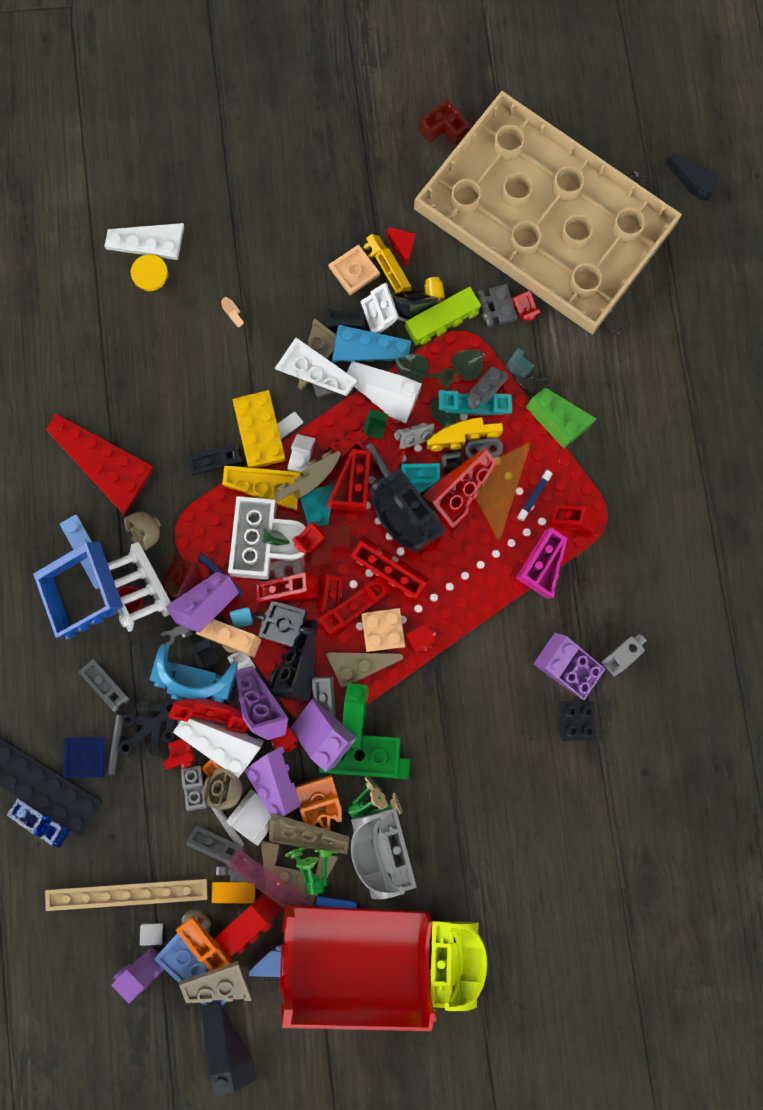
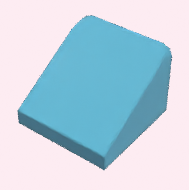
(241, 617)

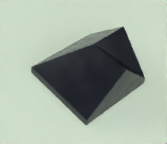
(412, 302)

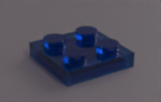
(84, 757)

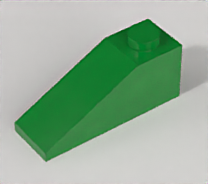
(355, 710)

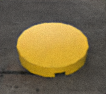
(149, 272)

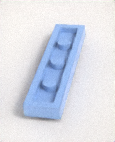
(78, 536)

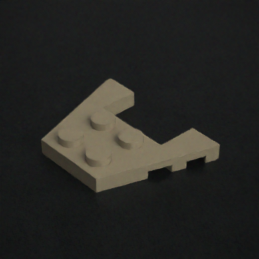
(292, 876)

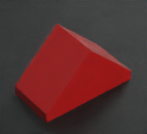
(402, 243)

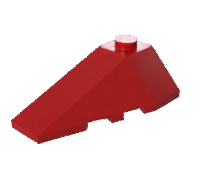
(456, 490)

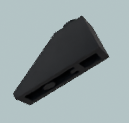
(694, 177)

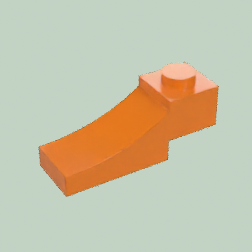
(202, 944)

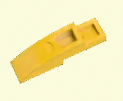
(455, 435)

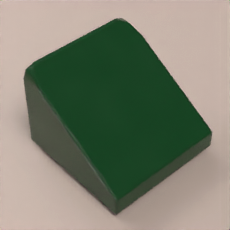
(274, 538)

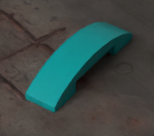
(457, 403)

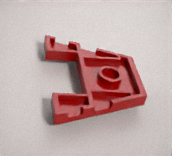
(387, 448)

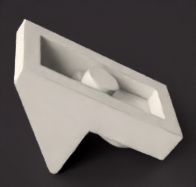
(301, 453)

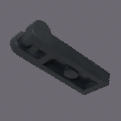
(214, 459)

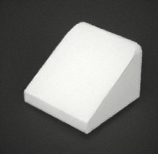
(243, 660)
(151, 934)

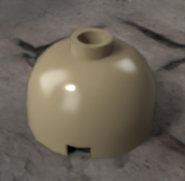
(143, 528)
(222, 789)

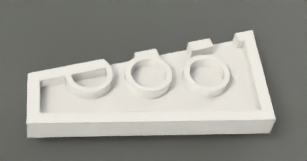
(312, 367)

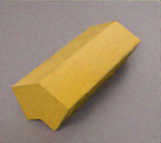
(395, 270)

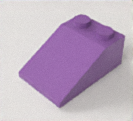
(322, 735)

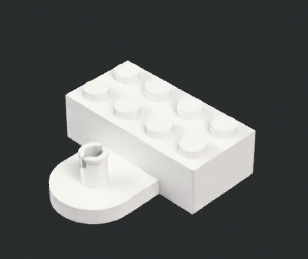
(248, 553)

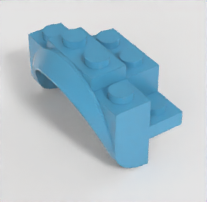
(190, 681)

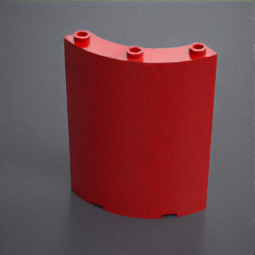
(356, 969)

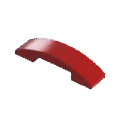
(354, 606)
(210, 711)

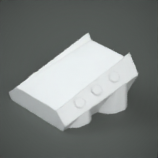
(251, 818)

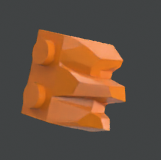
(319, 802)

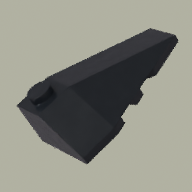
(297, 669)
(227, 1058)

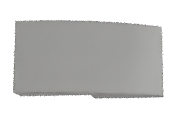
(193, 788)

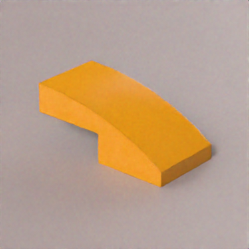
(233, 892)

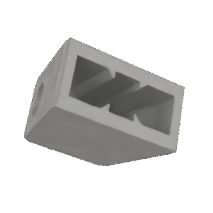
(624, 654)

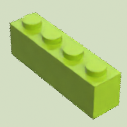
(442, 316)

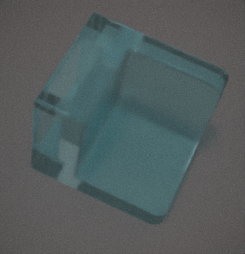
(519, 365)

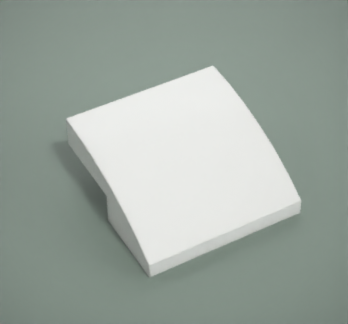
(379, 309)

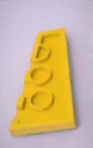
(261, 483)

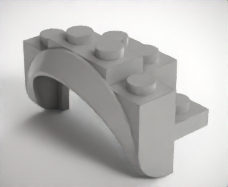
(380, 854)

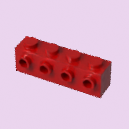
(390, 568)

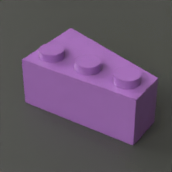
(203, 602)
(273, 784)
(137, 976)

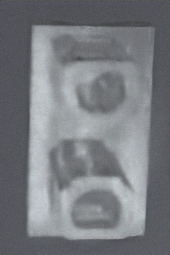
(279, 567)

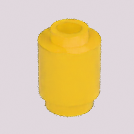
(435, 288)

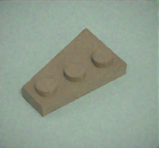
(218, 984)

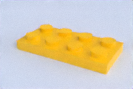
(259, 429)

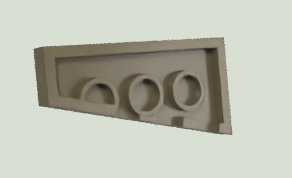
(299, 834)

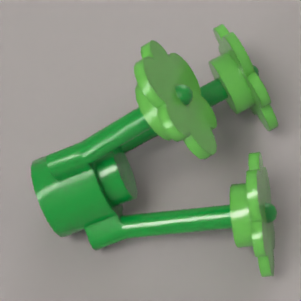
(312, 883)

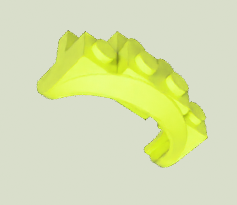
(457, 965)

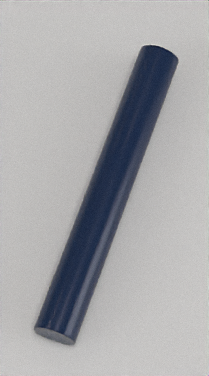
(213, 568)

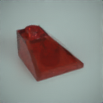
(180, 577)

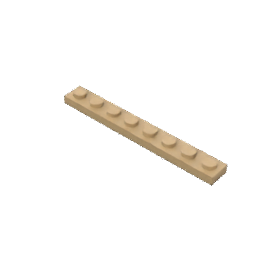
(126, 894)

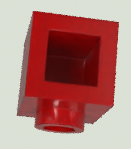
(422, 638)
(288, 741)

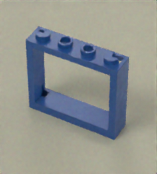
(51, 597)

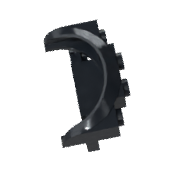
(404, 512)

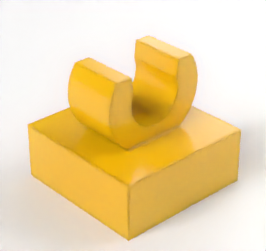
(375, 243)

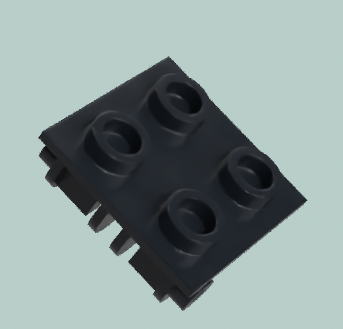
(577, 721)

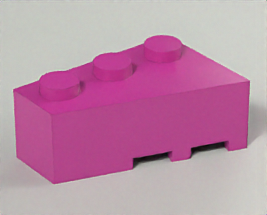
(543, 563)

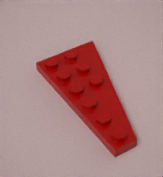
(109, 467)

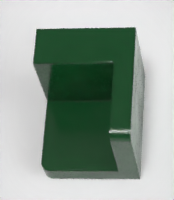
(375, 424)

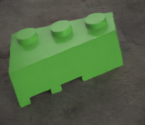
(559, 416)

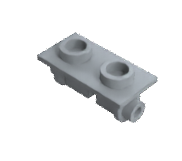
(417, 435)

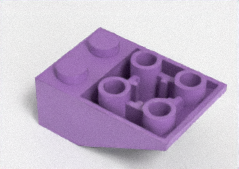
(569, 665)

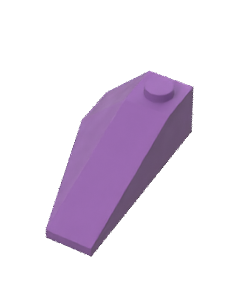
(259, 706)

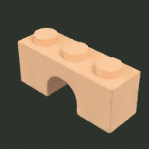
(231, 637)

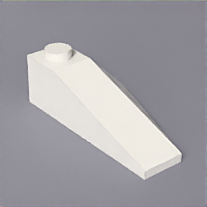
(387, 390)

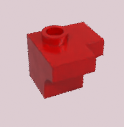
(180, 755)

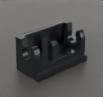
(345, 318)

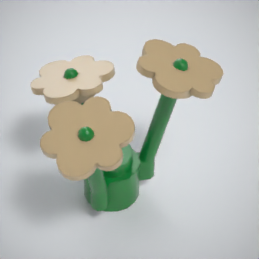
(361, 809)

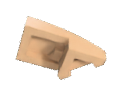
(232, 311)

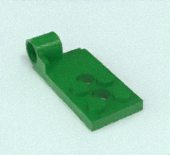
(379, 761)

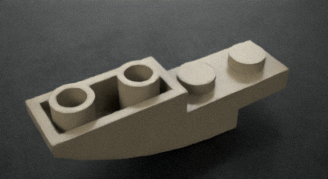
(311, 477)

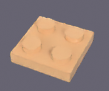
(354, 270)
(383, 630)

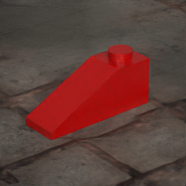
(288, 588)

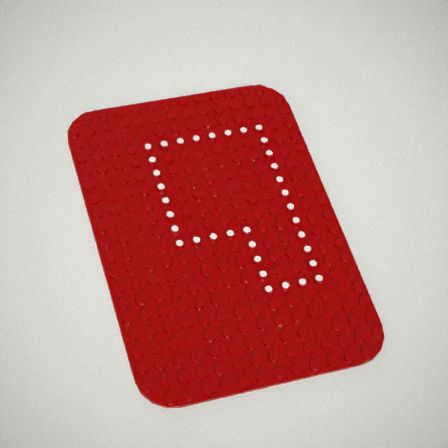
(466, 565)

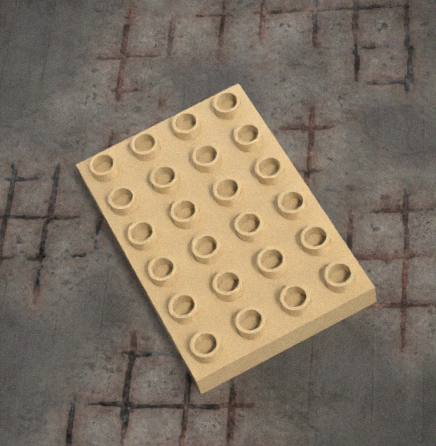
(546, 212)

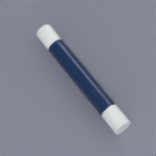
(534, 496)

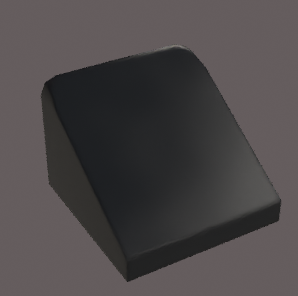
(450, 460)

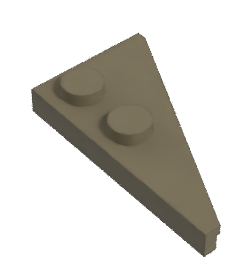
(321, 341)
(356, 666)

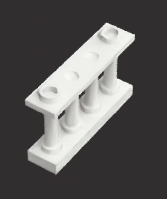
(153, 587)

